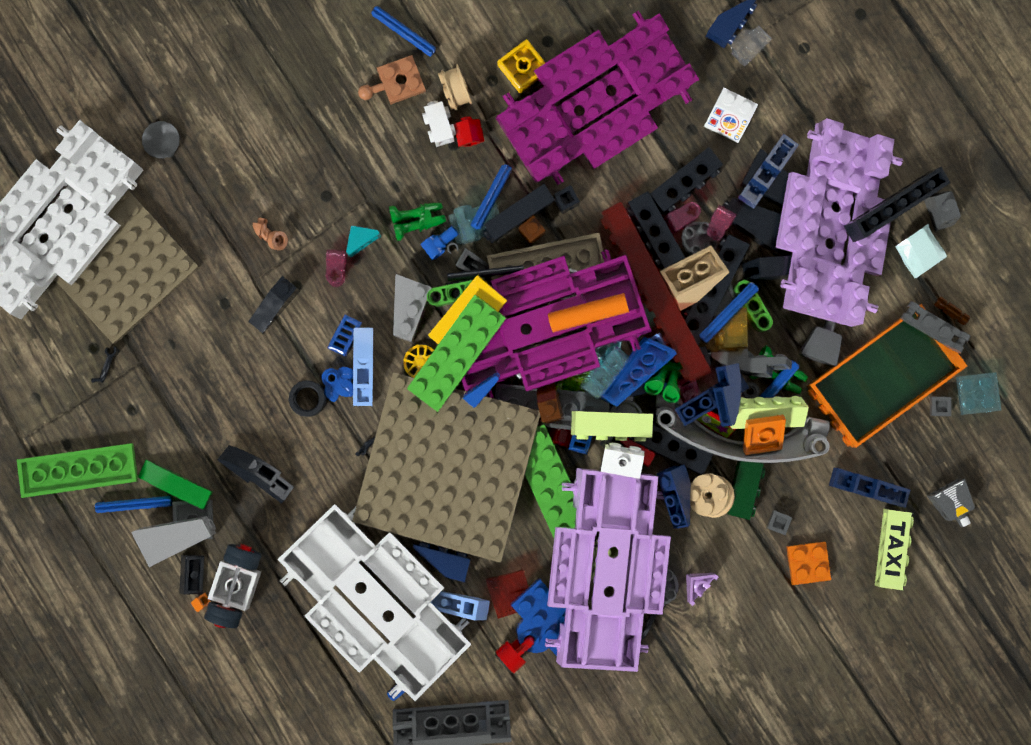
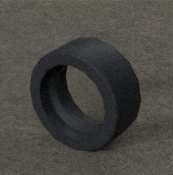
(293, 395)

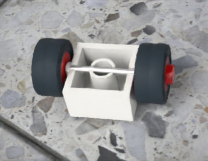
(233, 586)

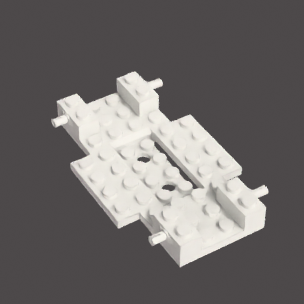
(96, 181)
(418, 647)

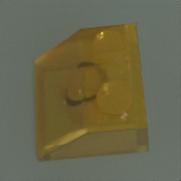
(734, 333)

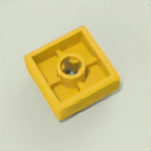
(510, 65)

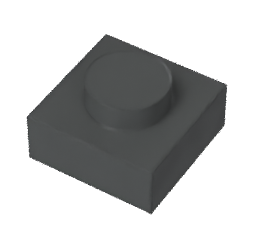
(940, 406)
(779, 522)

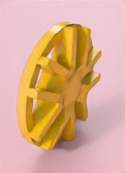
(419, 360)

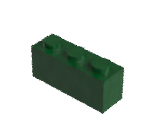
(746, 488)

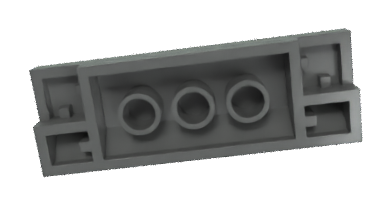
(453, 724)

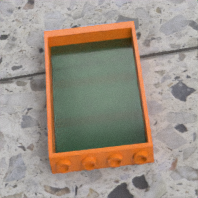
(883, 380)

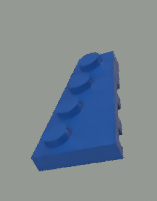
(637, 370)

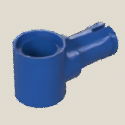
(435, 245)

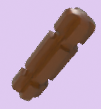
(952, 311)

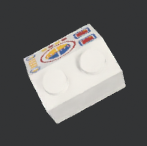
(730, 115)

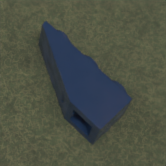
(727, 23)
(676, 493)
(449, 564)

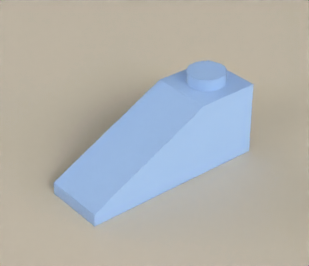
(461, 605)

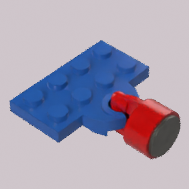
(537, 624)

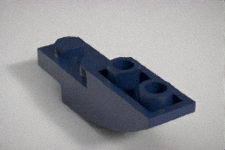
(701, 404)

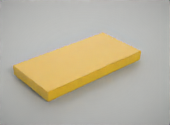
(476, 287)

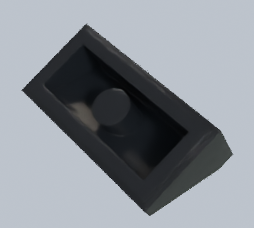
(191, 574)

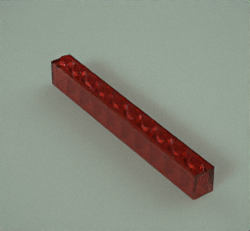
(656, 292)

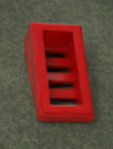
(648, 455)

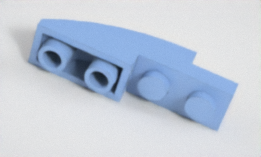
(363, 367)

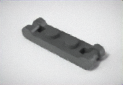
(935, 327)

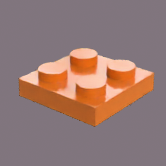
(764, 434)
(808, 563)

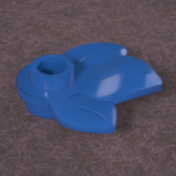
(341, 384)

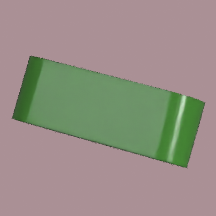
(446, 293)
(761, 311)

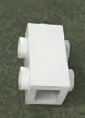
(437, 118)

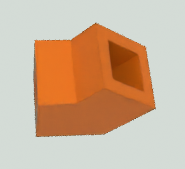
(197, 603)

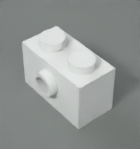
(622, 460)

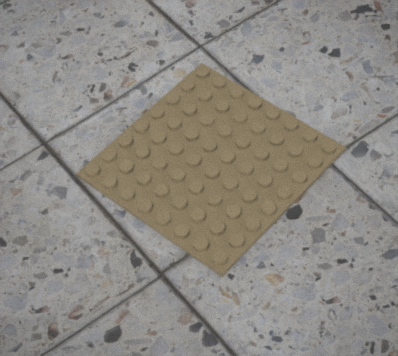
(447, 472)

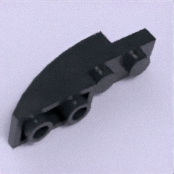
(258, 471)

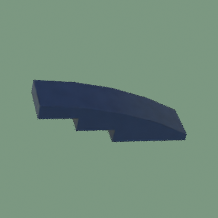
(768, 171)
(869, 487)

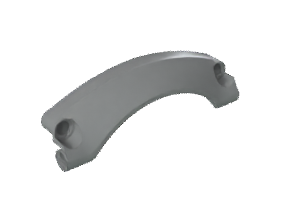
(797, 443)

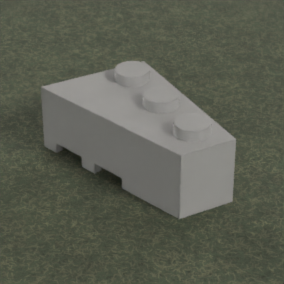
(408, 307)

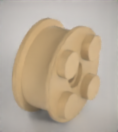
(454, 87)
(701, 491)

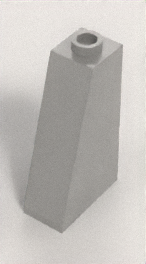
(170, 538)

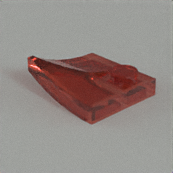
(505, 590)

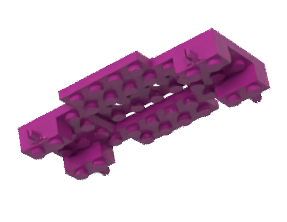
(647, 68)
(569, 354)

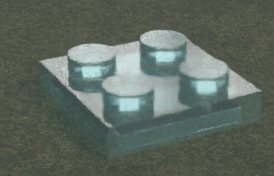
(978, 393)

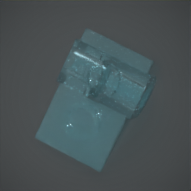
(462, 220)

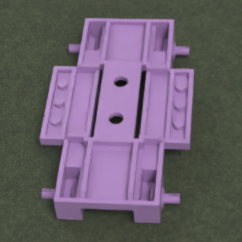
(837, 169)
(609, 631)

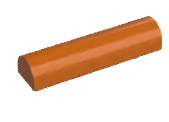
(588, 312)

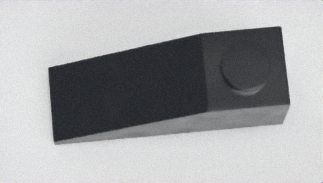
(273, 304)

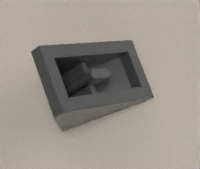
(471, 262)

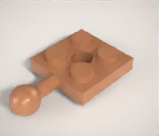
(395, 91)

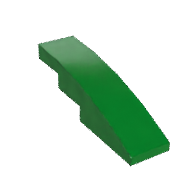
(175, 484)

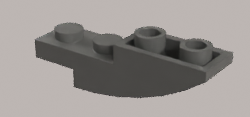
(753, 365)

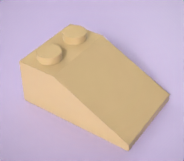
(694, 277)

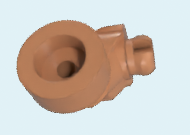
(276, 239)

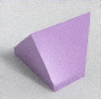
(698, 584)

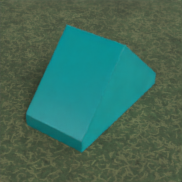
(360, 238)

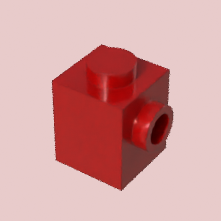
(469, 132)

